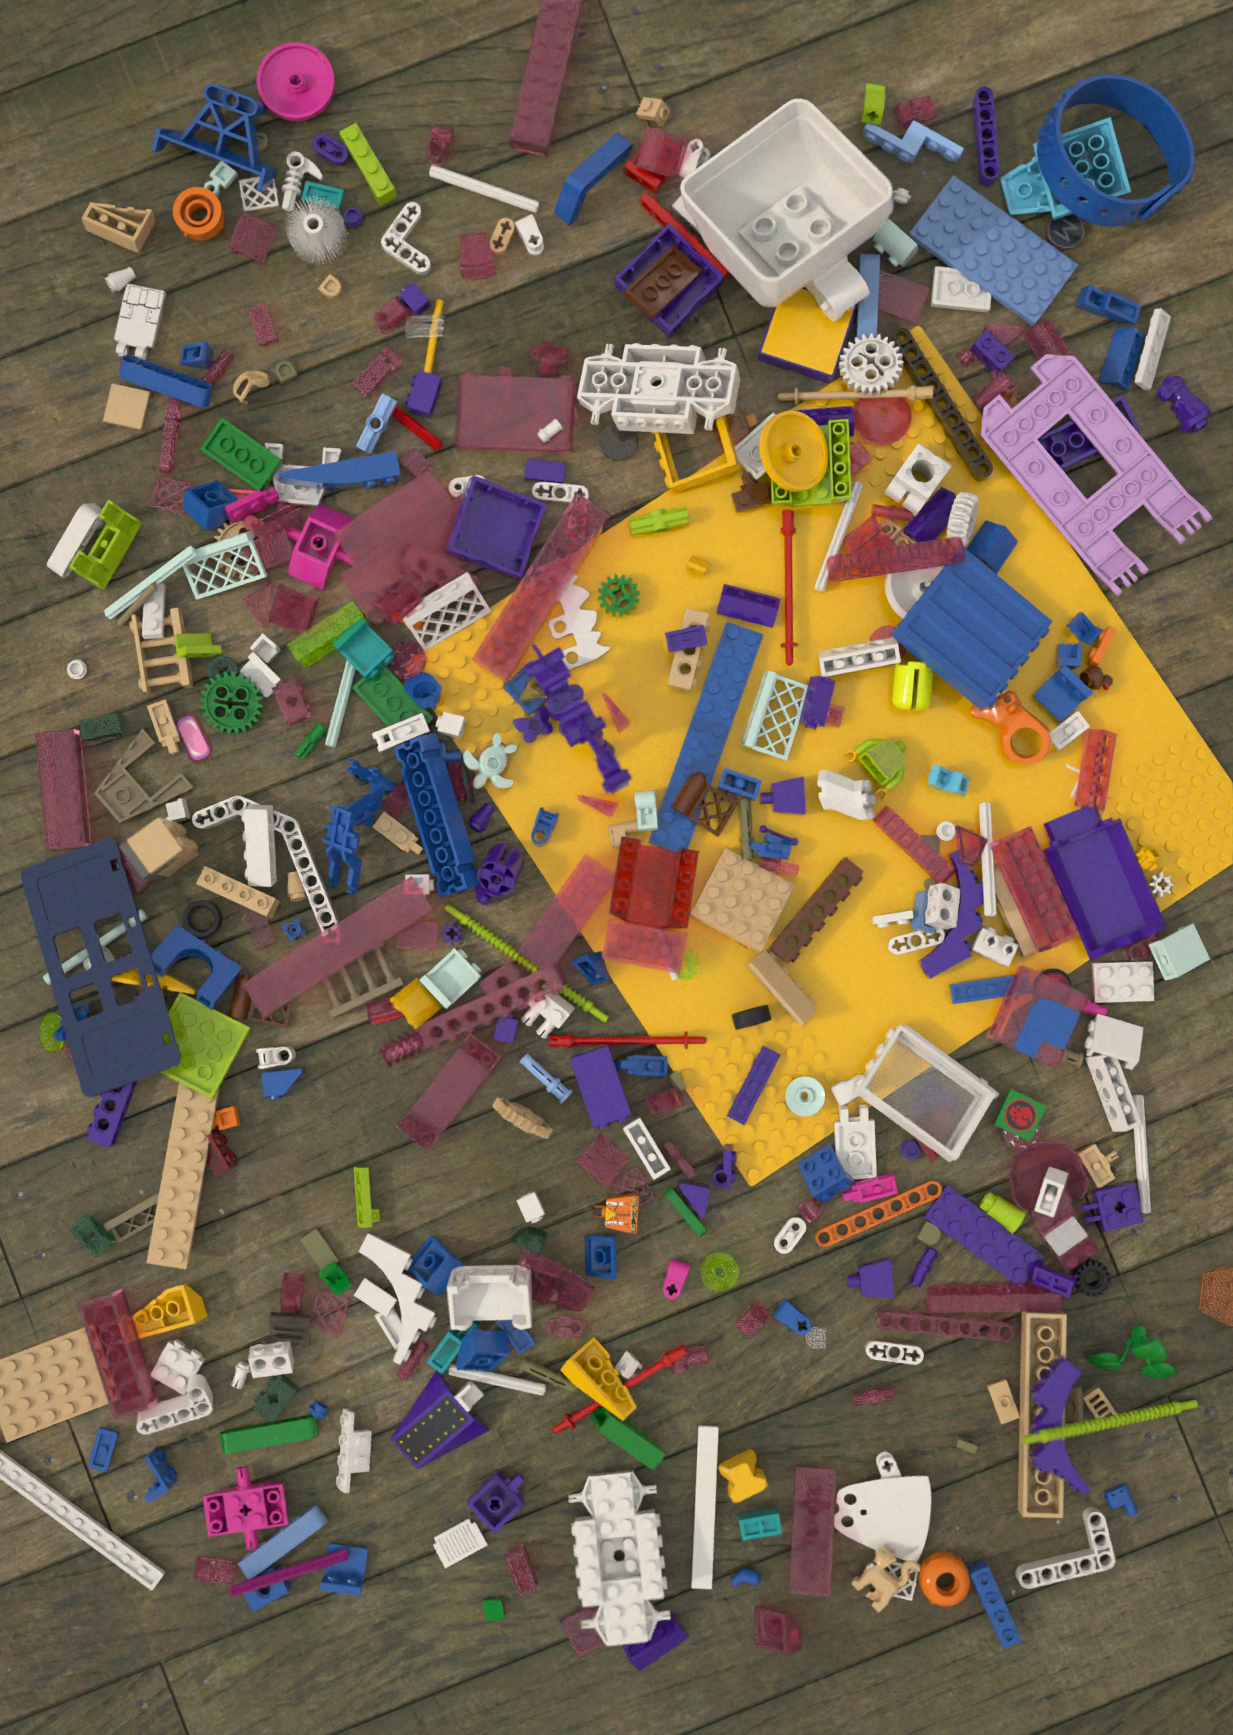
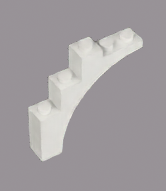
(407, 1288)

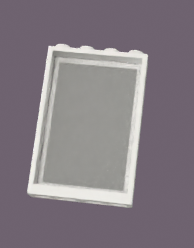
(924, 1092)

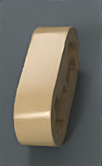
(498, 234)

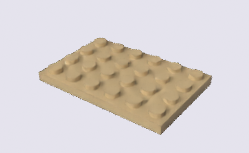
(48, 1385)

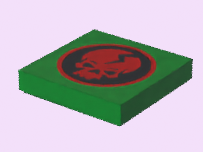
(1019, 1115)

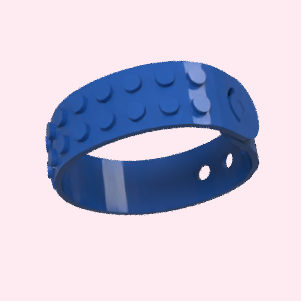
(1152, 112)

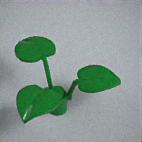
(1149, 1351)

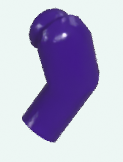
(482, 897)

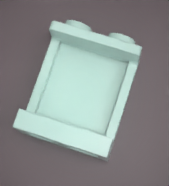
(1179, 952)
(451, 977)

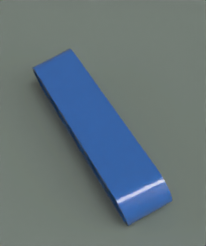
(165, 381)

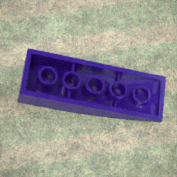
(1070, 445)

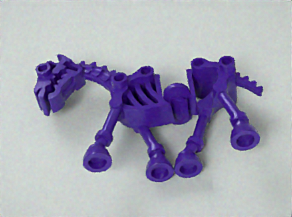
(577, 718)

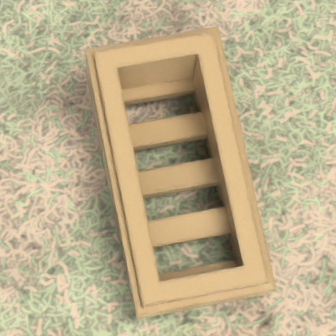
(1092, 1392)

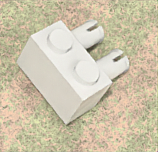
(994, 946)
(552, 1008)

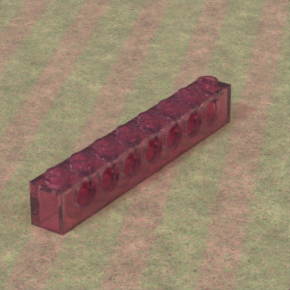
(552, 975)

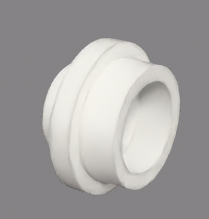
(901, 196)
(77, 669)
(946, 831)

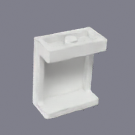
(1114, 1039)

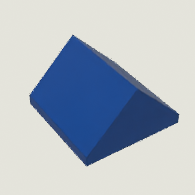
(992, 545)
(601, 1255)

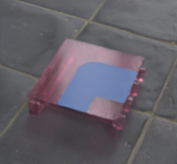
(1038, 1016)

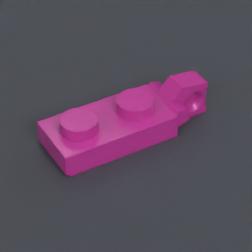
(250, 504)
(871, 1189)

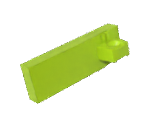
(365, 1214)

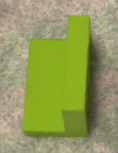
(195, 646)

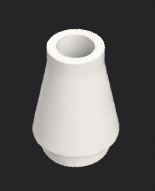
(119, 279)

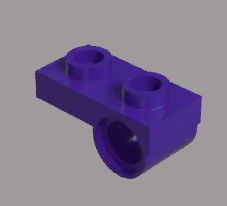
(726, 1168)

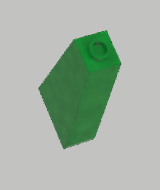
(628, 1437)

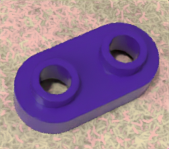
(331, 150)

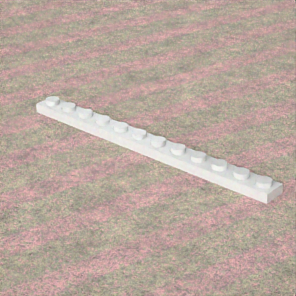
(79, 1522)

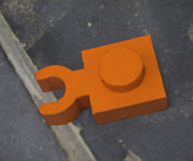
(226, 1119)

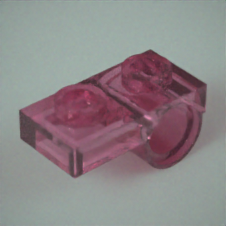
(914, 110)

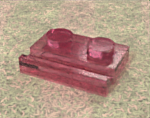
(419, 936)

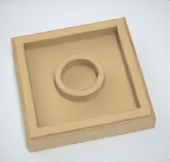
(127, 407)

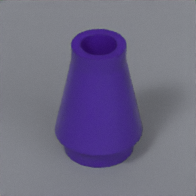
(480, 819)

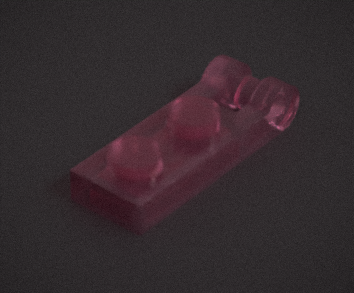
(376, 372)

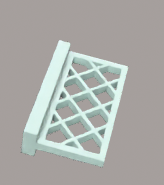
(222, 547)
(759, 710)

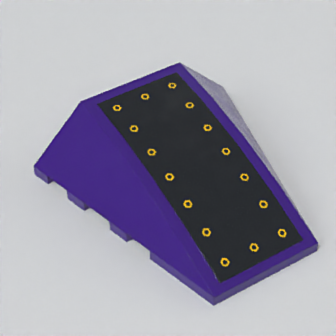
(435, 1424)

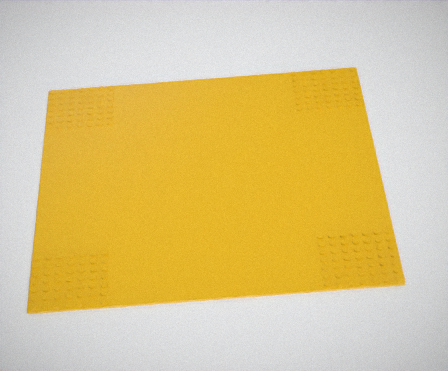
(1159, 783)

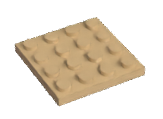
(742, 900)

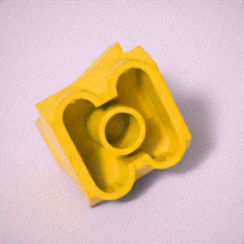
(743, 1476)

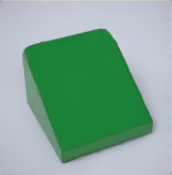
(494, 1608)

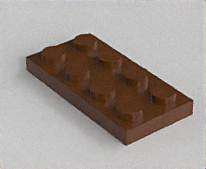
(662, 282)

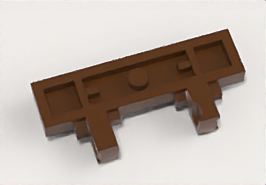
(751, 494)

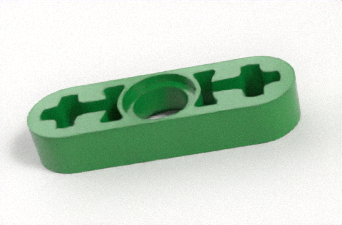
(686, 1212)

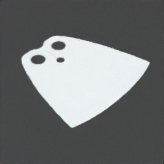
(895, 1514)

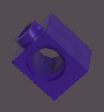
(414, 299)
(506, 1029)

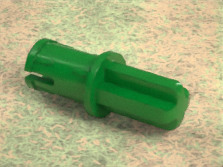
(310, 741)

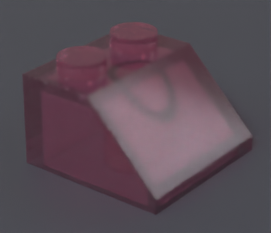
(662, 152)

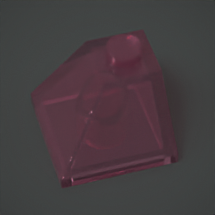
(776, 1631)

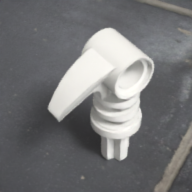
(294, 176)

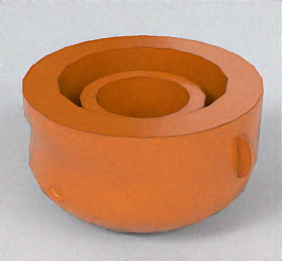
(191, 201)
(933, 1567)

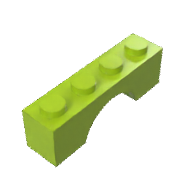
(368, 164)

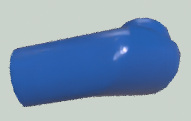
(746, 1575)

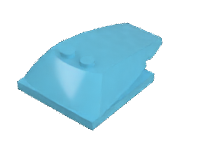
(1092, 152)

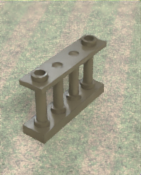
(375, 991)

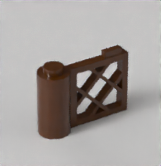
(694, 793)
(243, 1006)

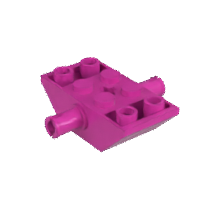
(314, 563)
(227, 1513)

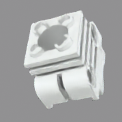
(907, 487)

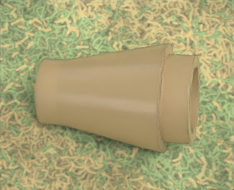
(295, 887)

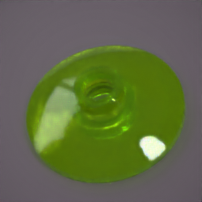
(47, 1026)
(719, 1282)

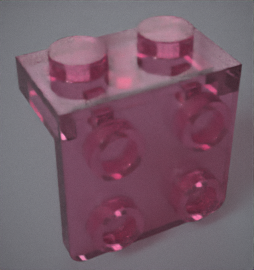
(293, 609)

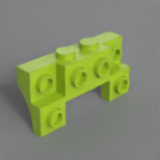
(109, 547)

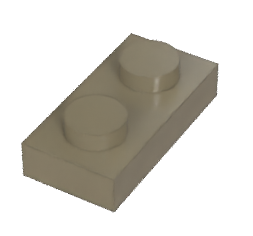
(1074, 1406)

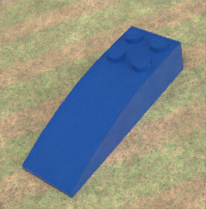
(346, 474)

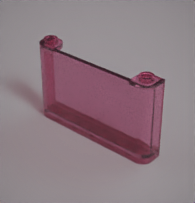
(510, 411)

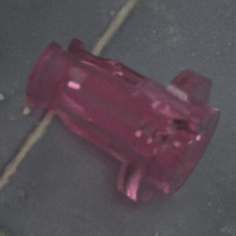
(998, 385)

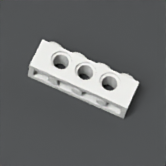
(859, 656)
(1113, 1092)

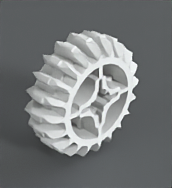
(963, 517)

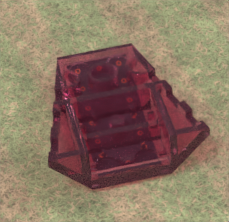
(554, 1282)

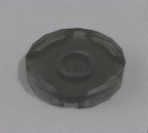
(618, 444)

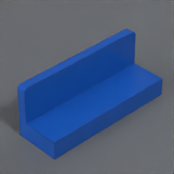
(1122, 357)

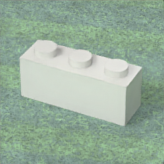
(646, 1147)

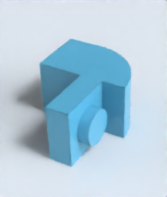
(948, 781)

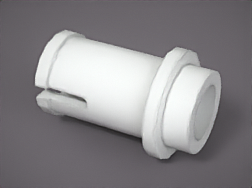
(549, 431)
(242, 1369)

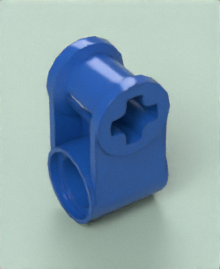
(544, 825)
(790, 1315)

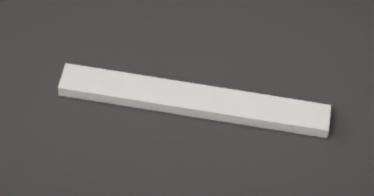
(705, 1507)

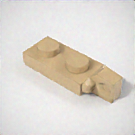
(165, 725)
(397, 833)

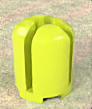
(912, 686)

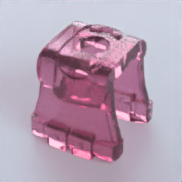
(476, 257)

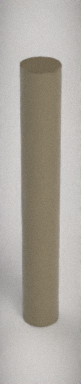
(137, 604)

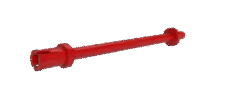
(788, 531)
(570, 1040)
(667, 1360)

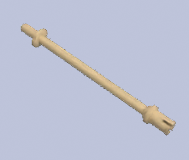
(912, 393)

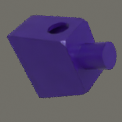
(786, 797)
(874, 1279)

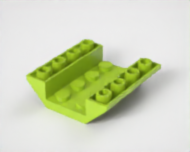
(836, 482)

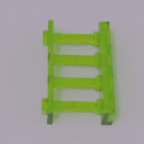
(319, 639)

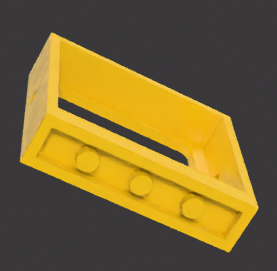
(667, 462)

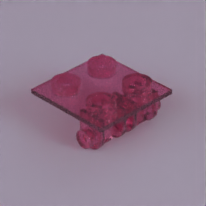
(252, 237)
(602, 1160)

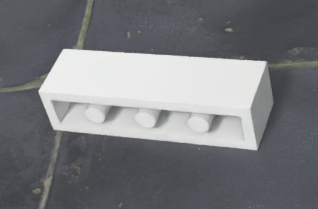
(259, 845)

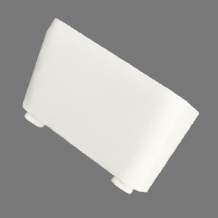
(490, 1294)

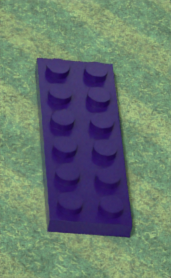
(983, 1236)

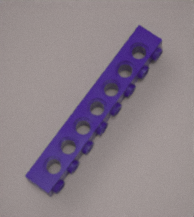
(122, 1098)

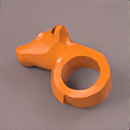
(1009, 717)

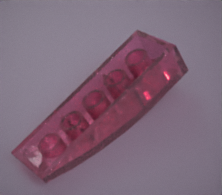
(812, 1532)

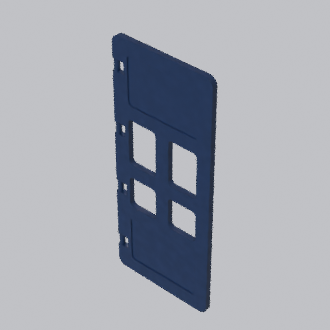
(122, 1040)

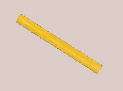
(433, 340)

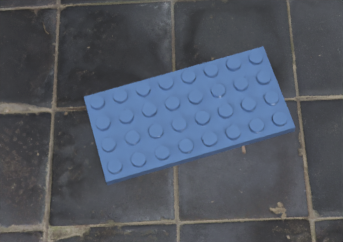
(993, 250)

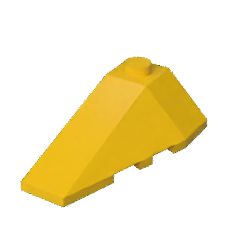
(170, 1310)

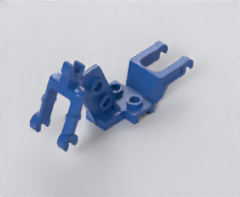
(340, 836)

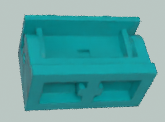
(759, 1523)

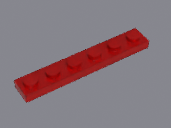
(664, 216)

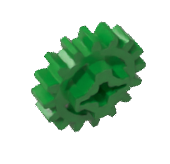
(610, 594)

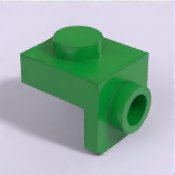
(336, 1278)

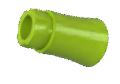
(1002, 1211)

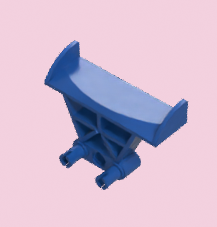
(248, 106)

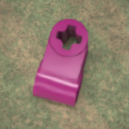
(675, 1274)

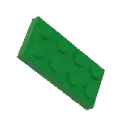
(241, 455)
(388, 698)

